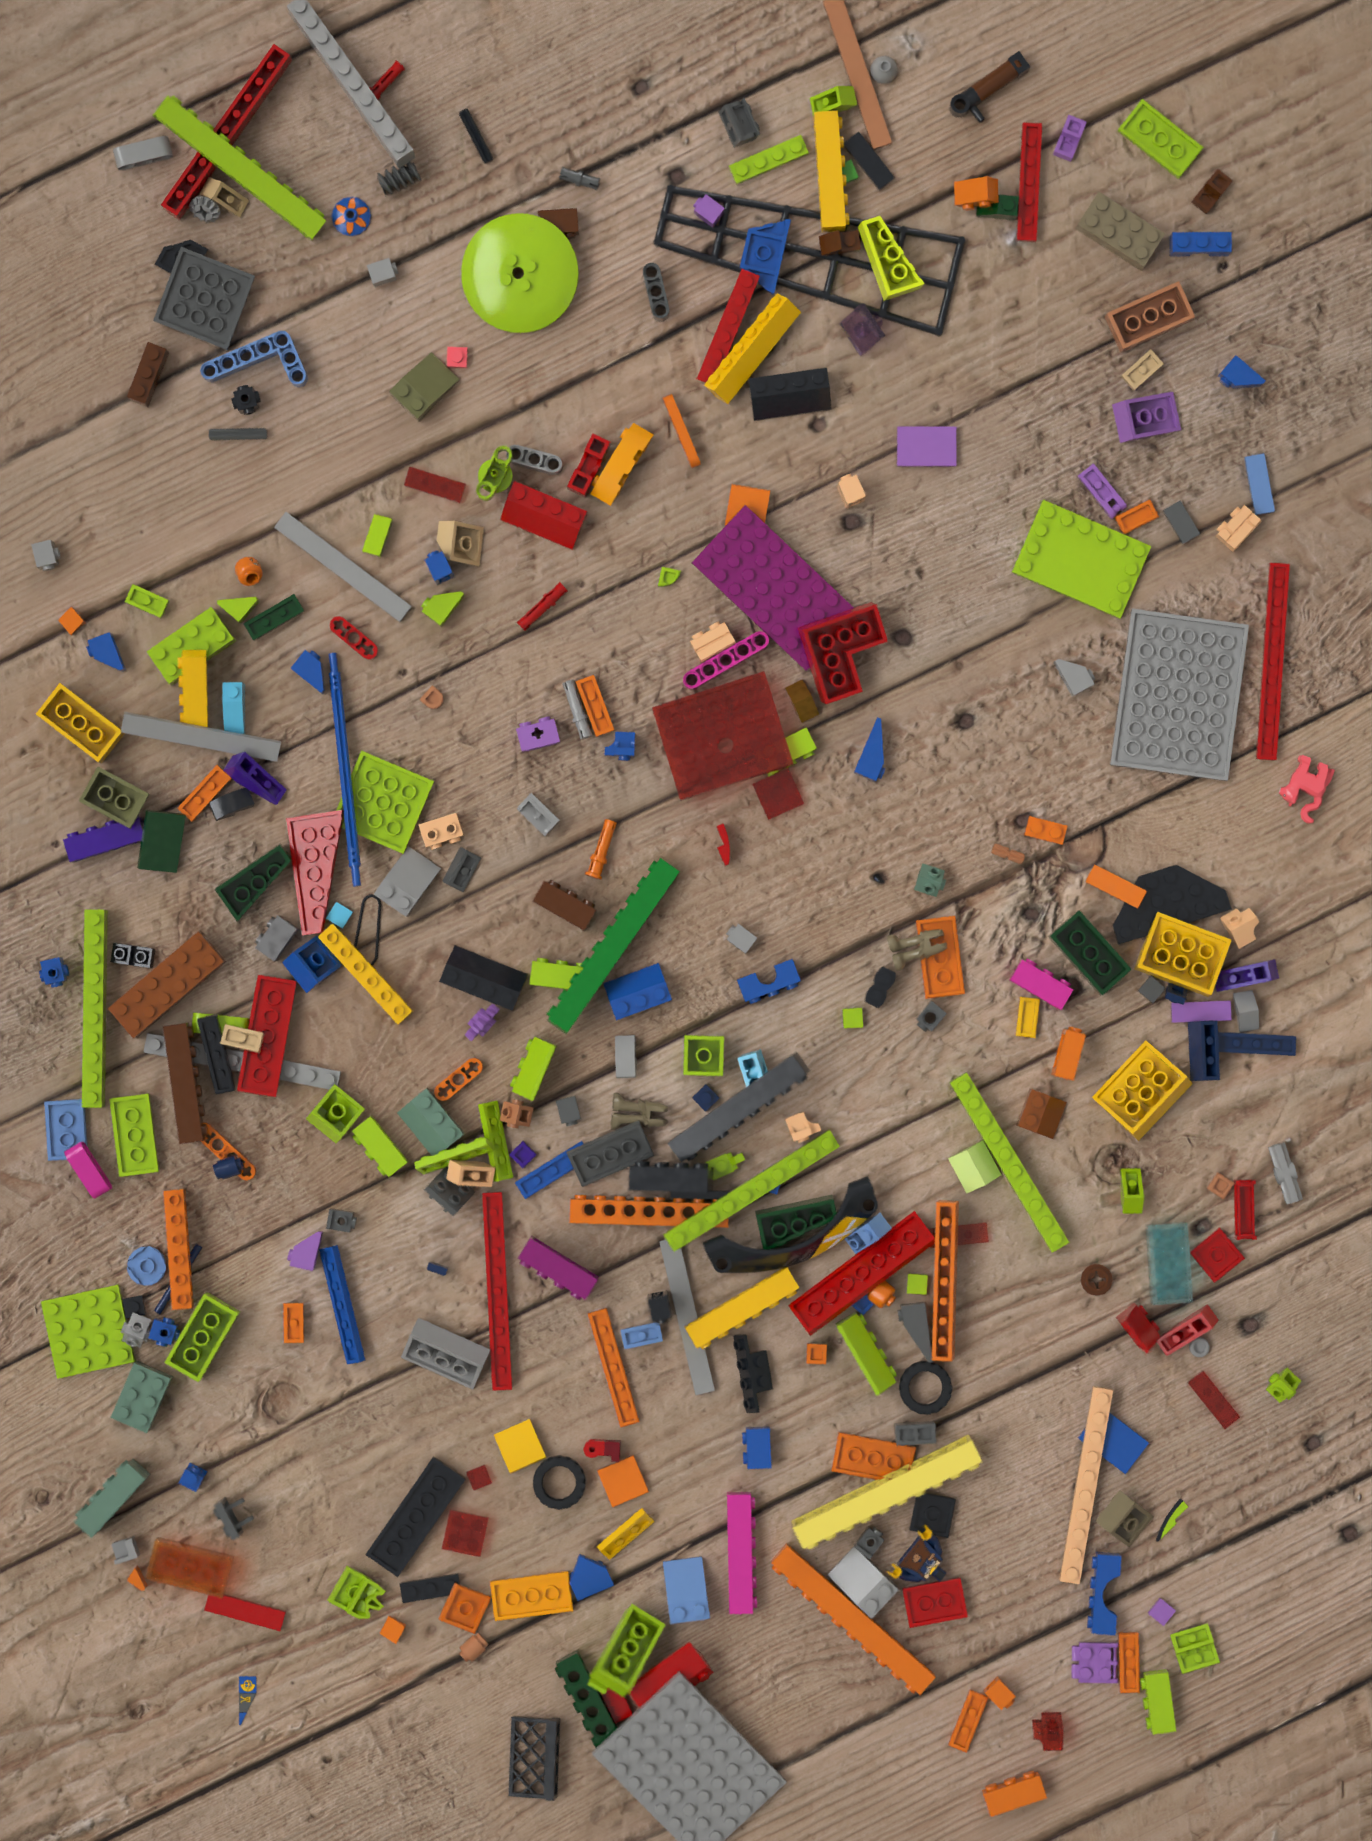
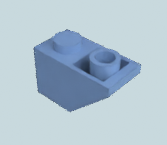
(868, 1233)

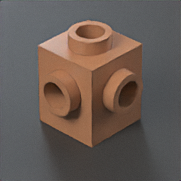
(516, 1114)

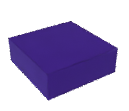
(522, 1154)

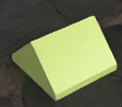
(974, 1167)

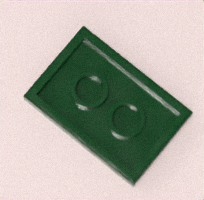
(161, 841)

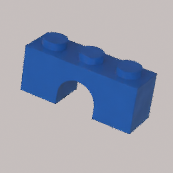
(1200, 242)
(785, 977)

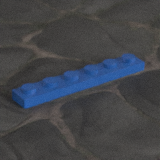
(342, 1304)

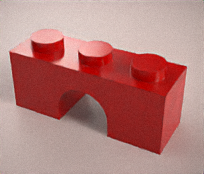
(589, 465)

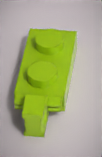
(725, 1164)

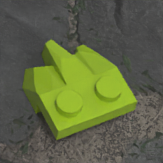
(356, 1594)

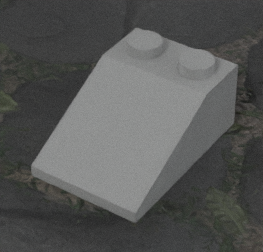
(407, 881)
(863, 1582)

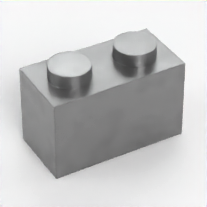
(276, 937)

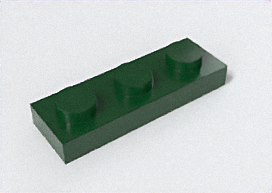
(273, 617)

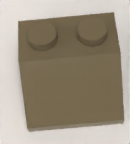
(1124, 1518)

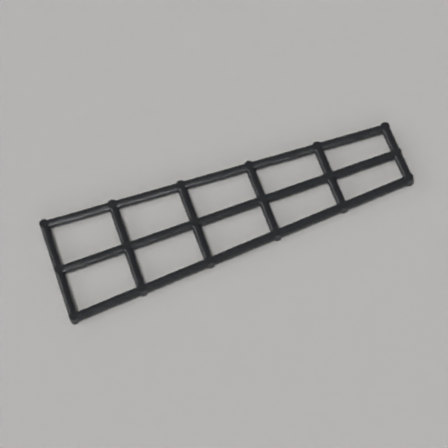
(786, 211)

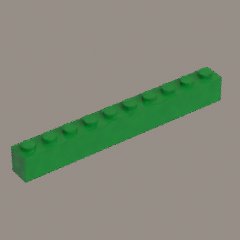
(613, 945)

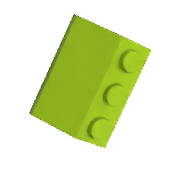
(533, 1068)

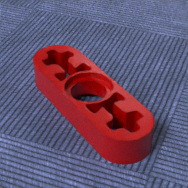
(346, 624)

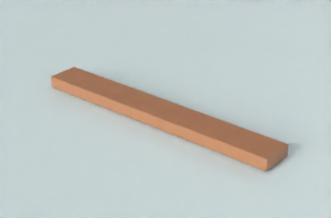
(857, 73)

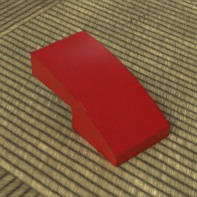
(724, 850)

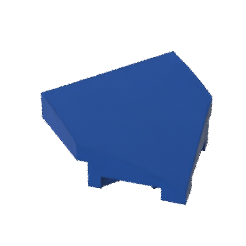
(589, 1577)

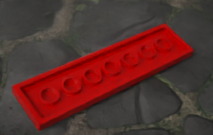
(862, 1273)

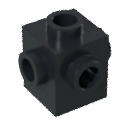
(249, 406)

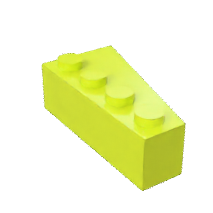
(889, 264)

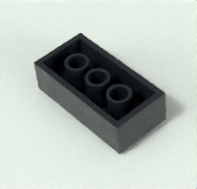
(671, 1178)

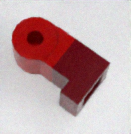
(603, 1447)

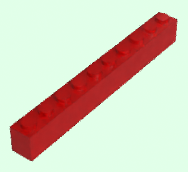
(231, 126)

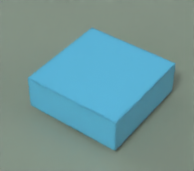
(339, 915)

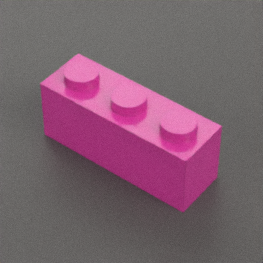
(1041, 983)

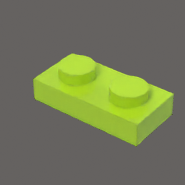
(147, 601)

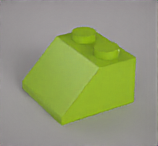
(335, 1113)

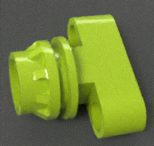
(495, 482)

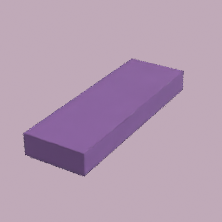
(1201, 1011)

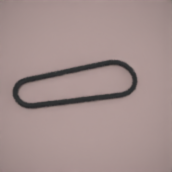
(378, 924)

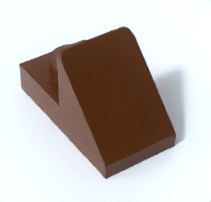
(839, 242)

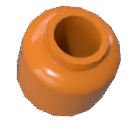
(248, 571)
(882, 1295)

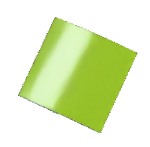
(1194, 1648)

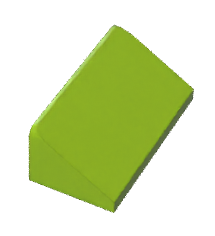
(377, 535)

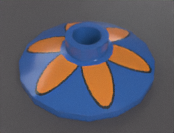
(354, 225)

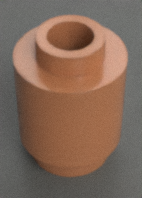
(473, 1647)

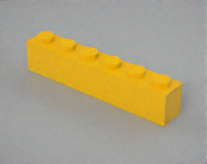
(829, 171)
(752, 348)
(741, 1307)

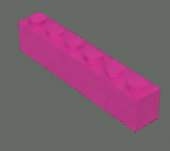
(740, 1552)

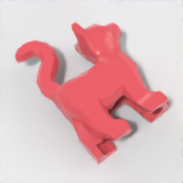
(1309, 783)

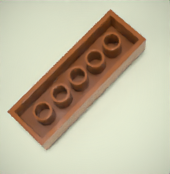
(167, 985)

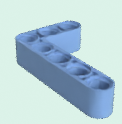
(257, 357)

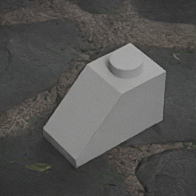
(1075, 676)

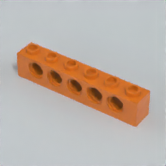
(178, 1249)

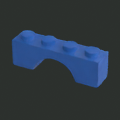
(1106, 1567)

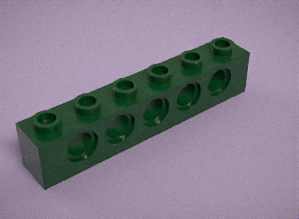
(574, 1662)

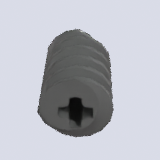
(398, 177)

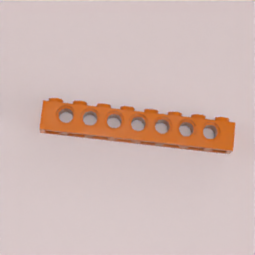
(578, 1214)

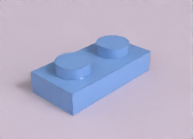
(641, 1335)

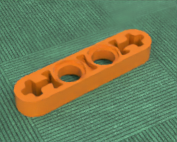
(681, 431)
(227, 1148)

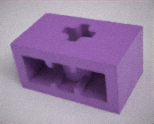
(530, 742)

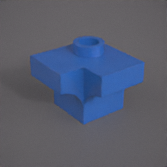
(623, 746)

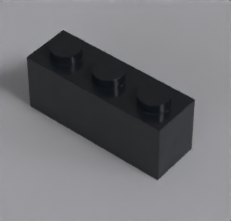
(659, 1307)

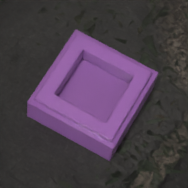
(1161, 1611)

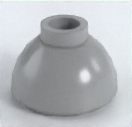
(884, 69)

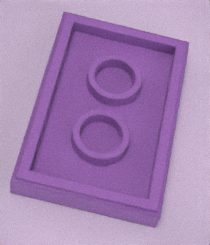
(926, 446)

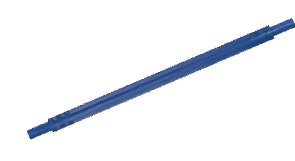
(344, 769)

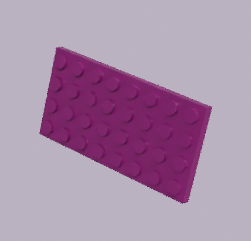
(768, 581)

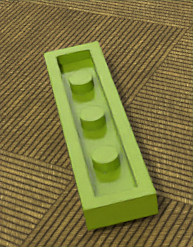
(768, 159)
(494, 1132)
(461, 1152)

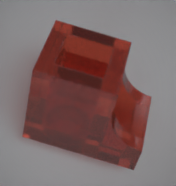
(1049, 1731)

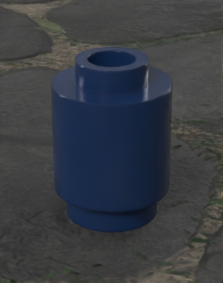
(228, 1167)

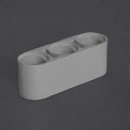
(142, 153)
(544, 457)

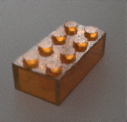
(190, 1567)

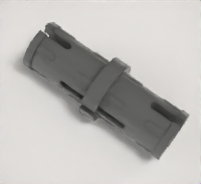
(579, 178)

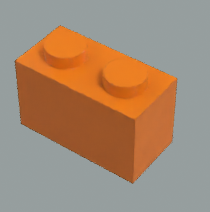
(976, 192)

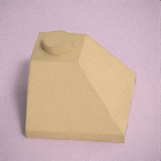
(460, 541)

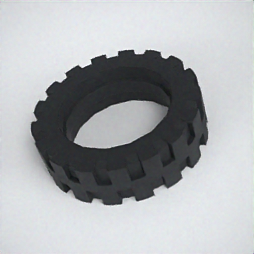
(935, 1406)
(574, 1497)

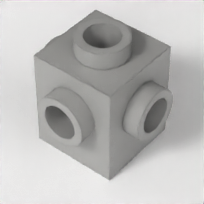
(136, 1330)

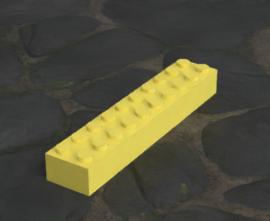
(884, 1493)

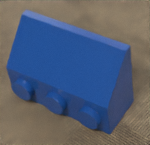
(637, 991)

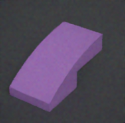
(1069, 138)

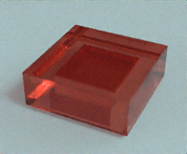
(479, 1477)

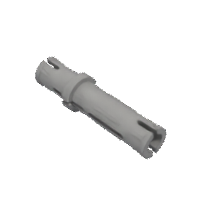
(579, 716)

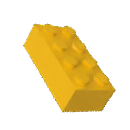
(80, 723)

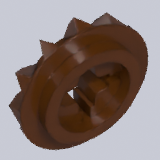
(1103, 1286)

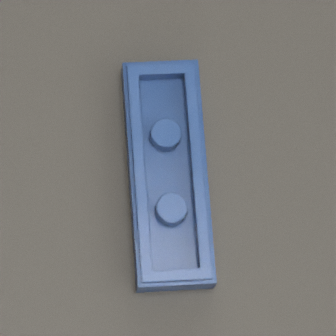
(1259, 484)

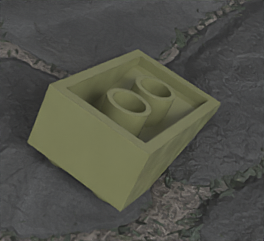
(424, 386)
(114, 797)

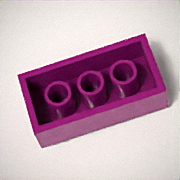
(558, 1268)

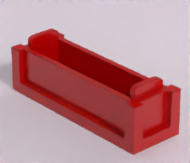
(1244, 1209)

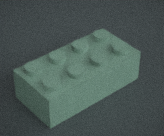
(115, 1493)

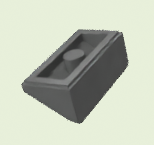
(461, 869)

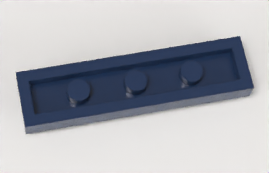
(1257, 1043)

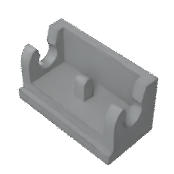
(538, 814)

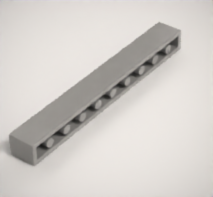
(351, 82)

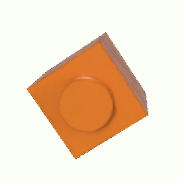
(1000, 1693)

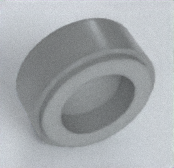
(1199, 1347)

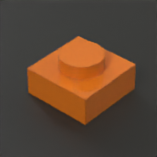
(816, 1353)

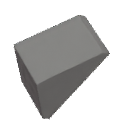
(1246, 1011)

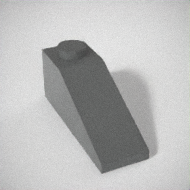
(915, 1322)

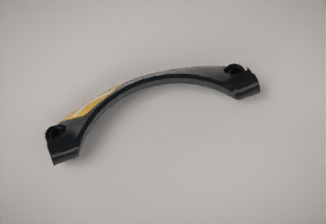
(752, 1260)

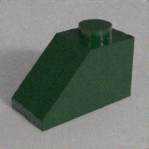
(1005, 209)

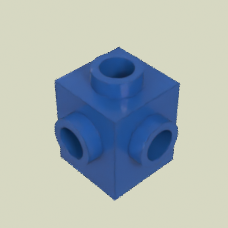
(48, 967)
(157, 1331)

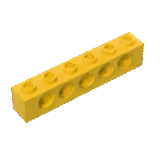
(365, 974)

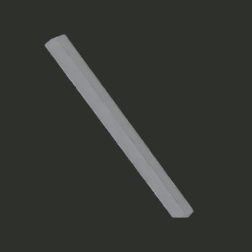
(343, 567)
(200, 736)
(685, 1314)

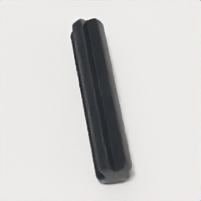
(476, 136)

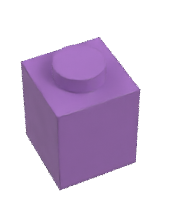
(708, 210)

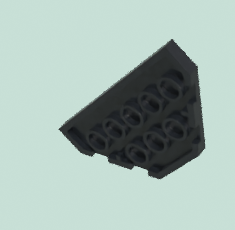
(1172, 893)

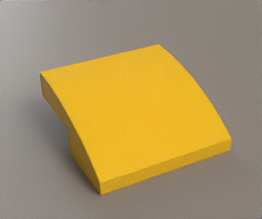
(520, 1446)

